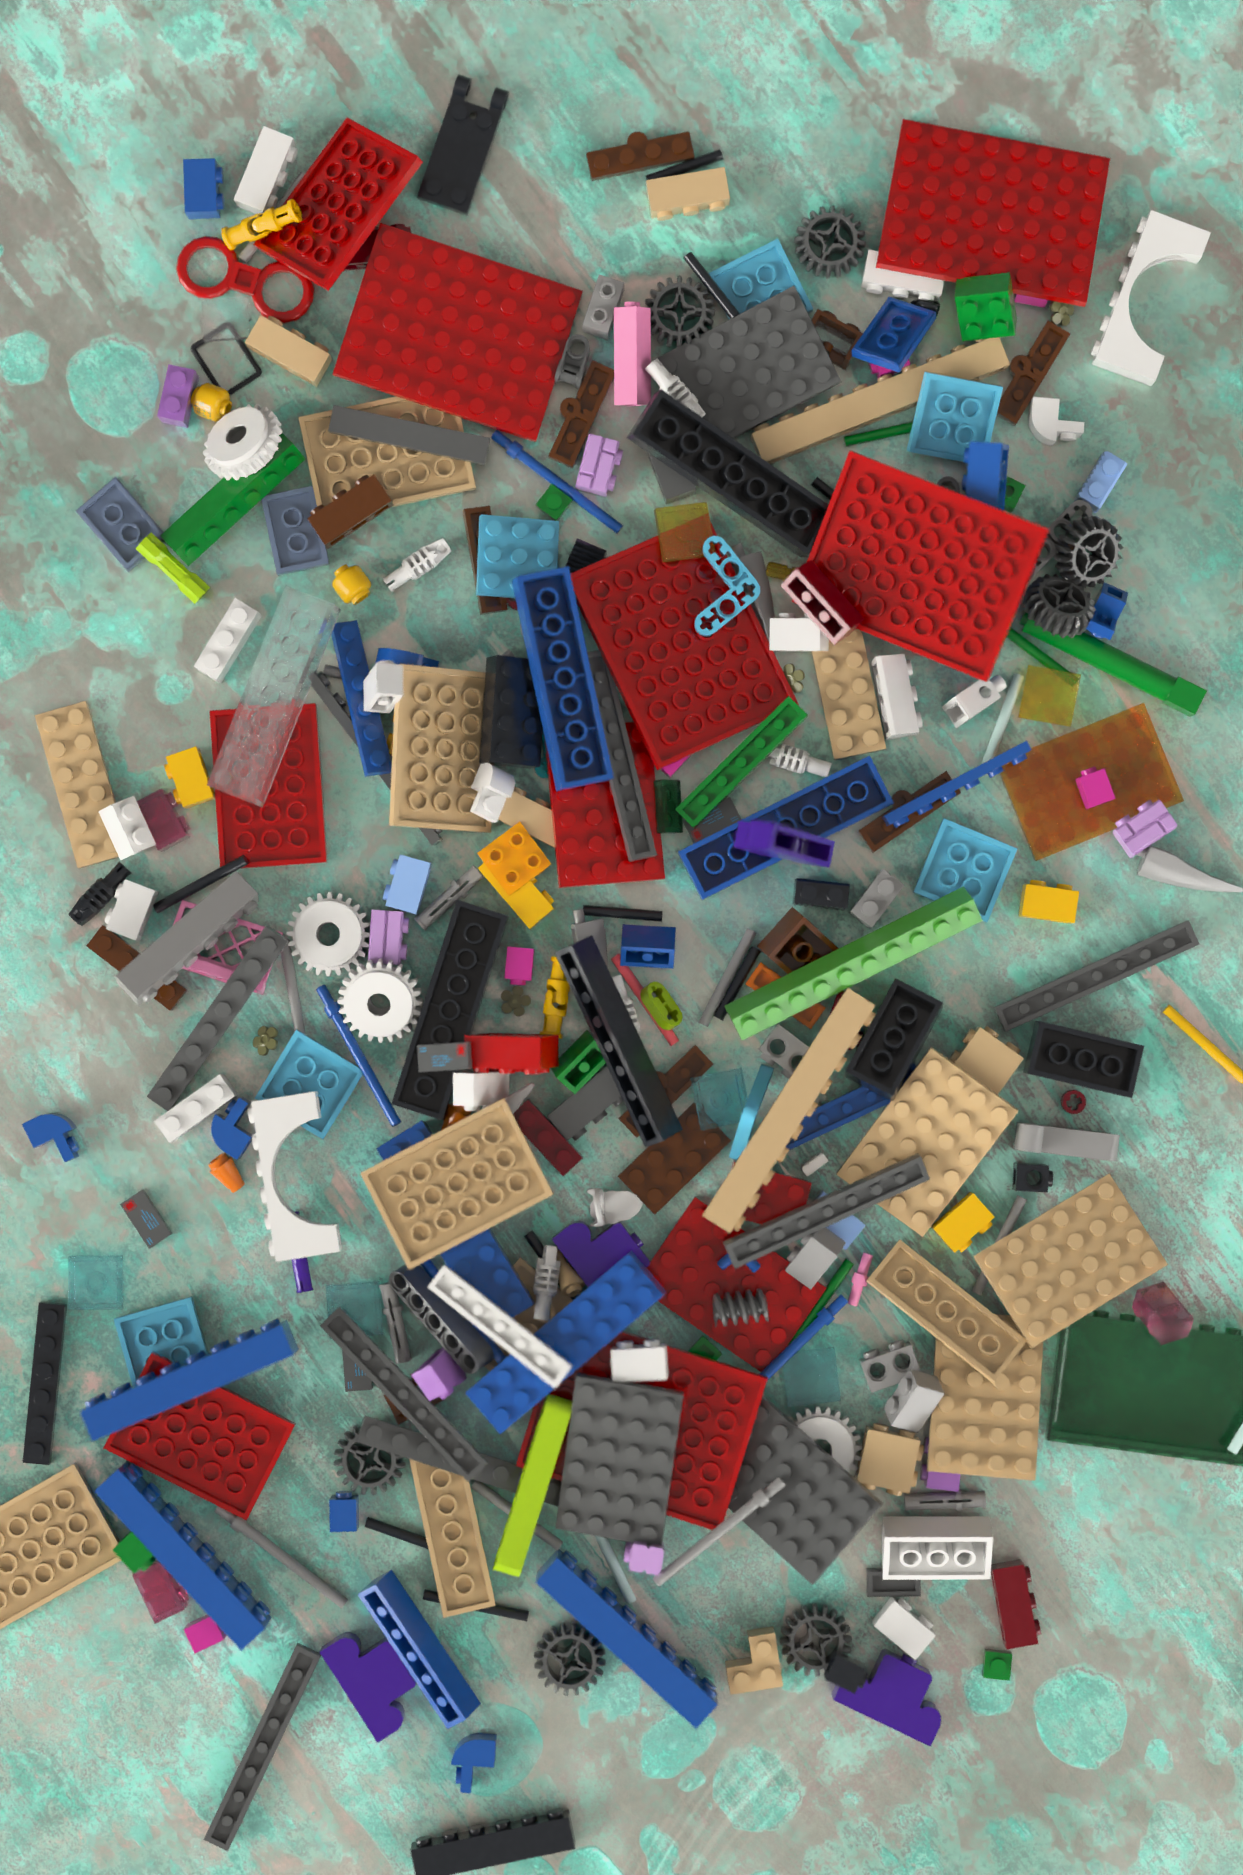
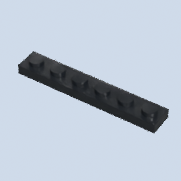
(44, 1383)

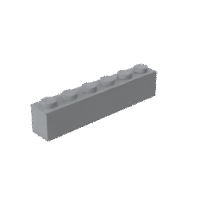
(187, 939)

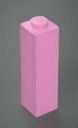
(632, 354)

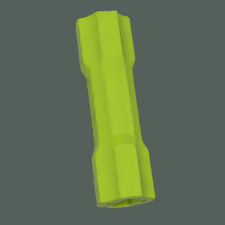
(158, 554)

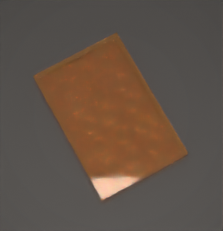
(1046, 788)

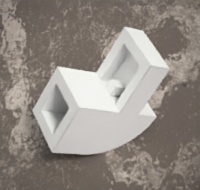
(1045, 424)
(493, 788)

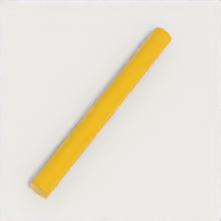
(1204, 1042)

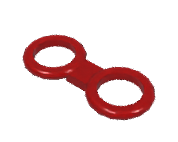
(242, 279)

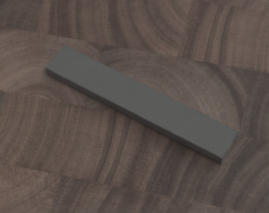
(409, 435)

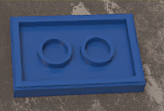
(893, 334)

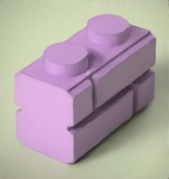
(598, 465)
(1144, 828)
(387, 936)
(644, 1557)

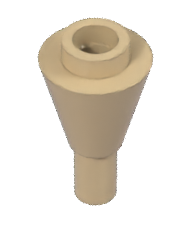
(569, 1281)

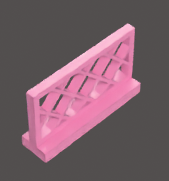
(220, 970)

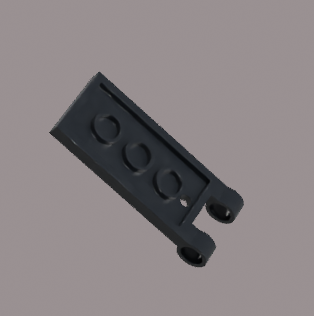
(461, 149)

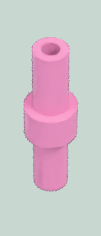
(859, 1279)

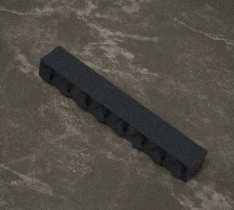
(618, 1041)

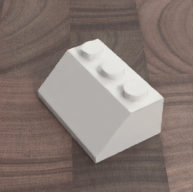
(896, 696)

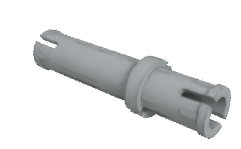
(473, 875)
(392, 1310)
(977, 1499)

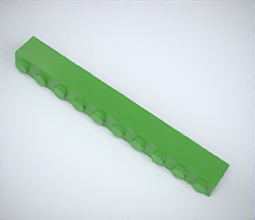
(853, 963)

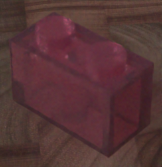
(163, 819)
(1162, 1313)
(160, 1592)

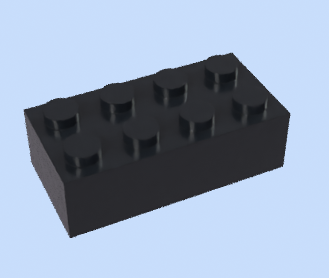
(510, 715)
(894, 1039)
(1083, 1059)

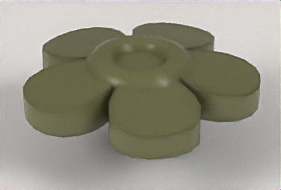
(1061, 313)
(794, 677)
(515, 1001)
(266, 1040)

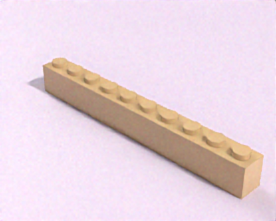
(873, 402)
(788, 1111)

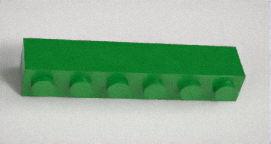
(228, 504)

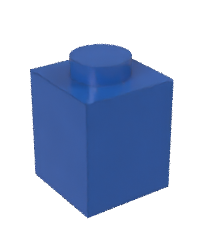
(344, 1512)

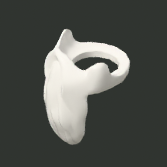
(613, 1206)

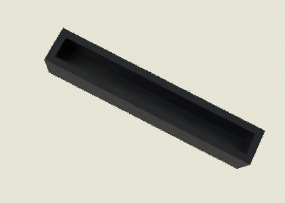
(494, 1845)

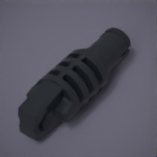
(98, 895)

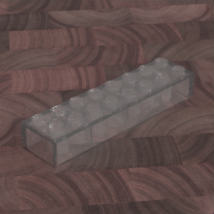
(274, 696)

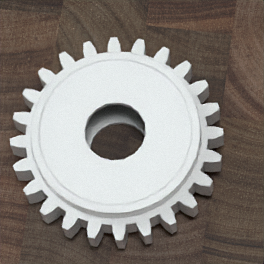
(242, 442)
(307, 929)
(383, 980)
(835, 1431)

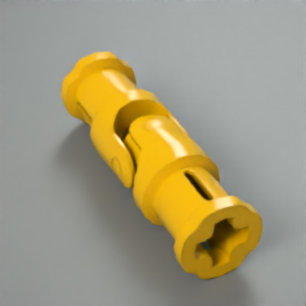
(261, 223)
(556, 992)

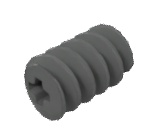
(739, 1307)

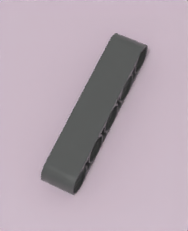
(441, 1319)

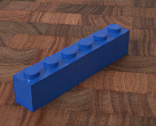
(419, 1649)

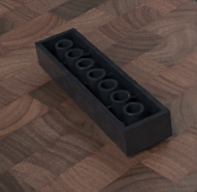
(729, 472)
(451, 1004)

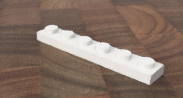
(500, 1326)

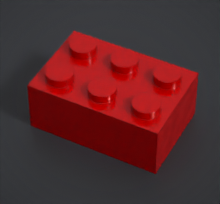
(513, 1052)
(778, 1197)

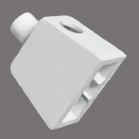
(974, 700)

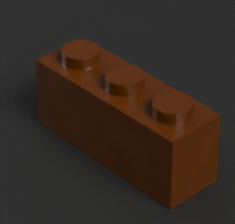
(350, 510)

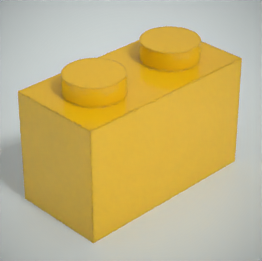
(190, 777)
(1048, 903)
(963, 1222)

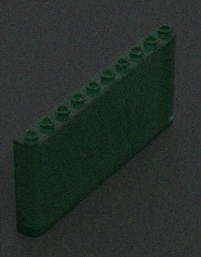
(1139, 1396)

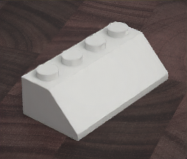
(936, 1547)

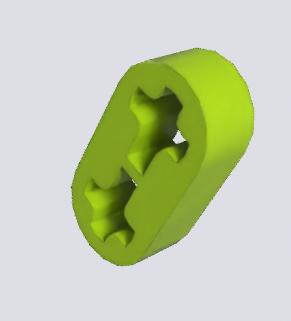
(661, 1005)

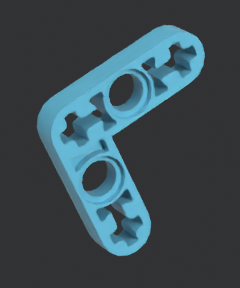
(734, 583)
(751, 1110)

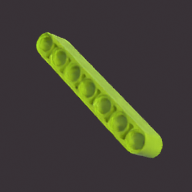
(533, 1485)

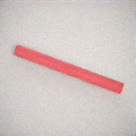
(636, 987)

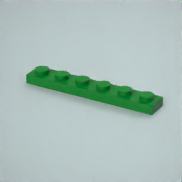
(741, 762)

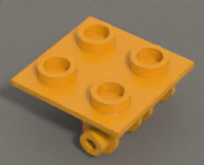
(514, 858)

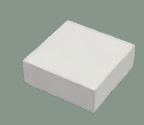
(814, 1164)

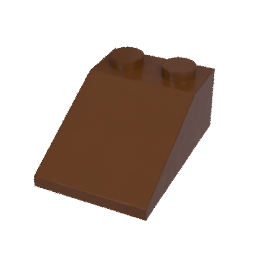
(795, 942)

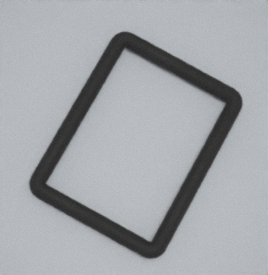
(212, 378)

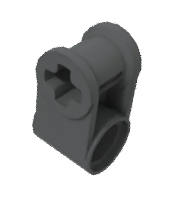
(573, 366)

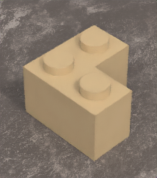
(761, 1669)

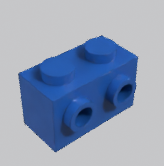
(202, 188)
(648, 946)

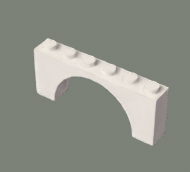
(1120, 346)
(291, 1234)

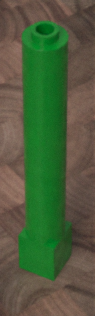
(1171, 690)

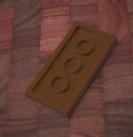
(673, 1162)

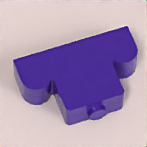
(783, 843)
(597, 1255)
(370, 1681)
(896, 1696)

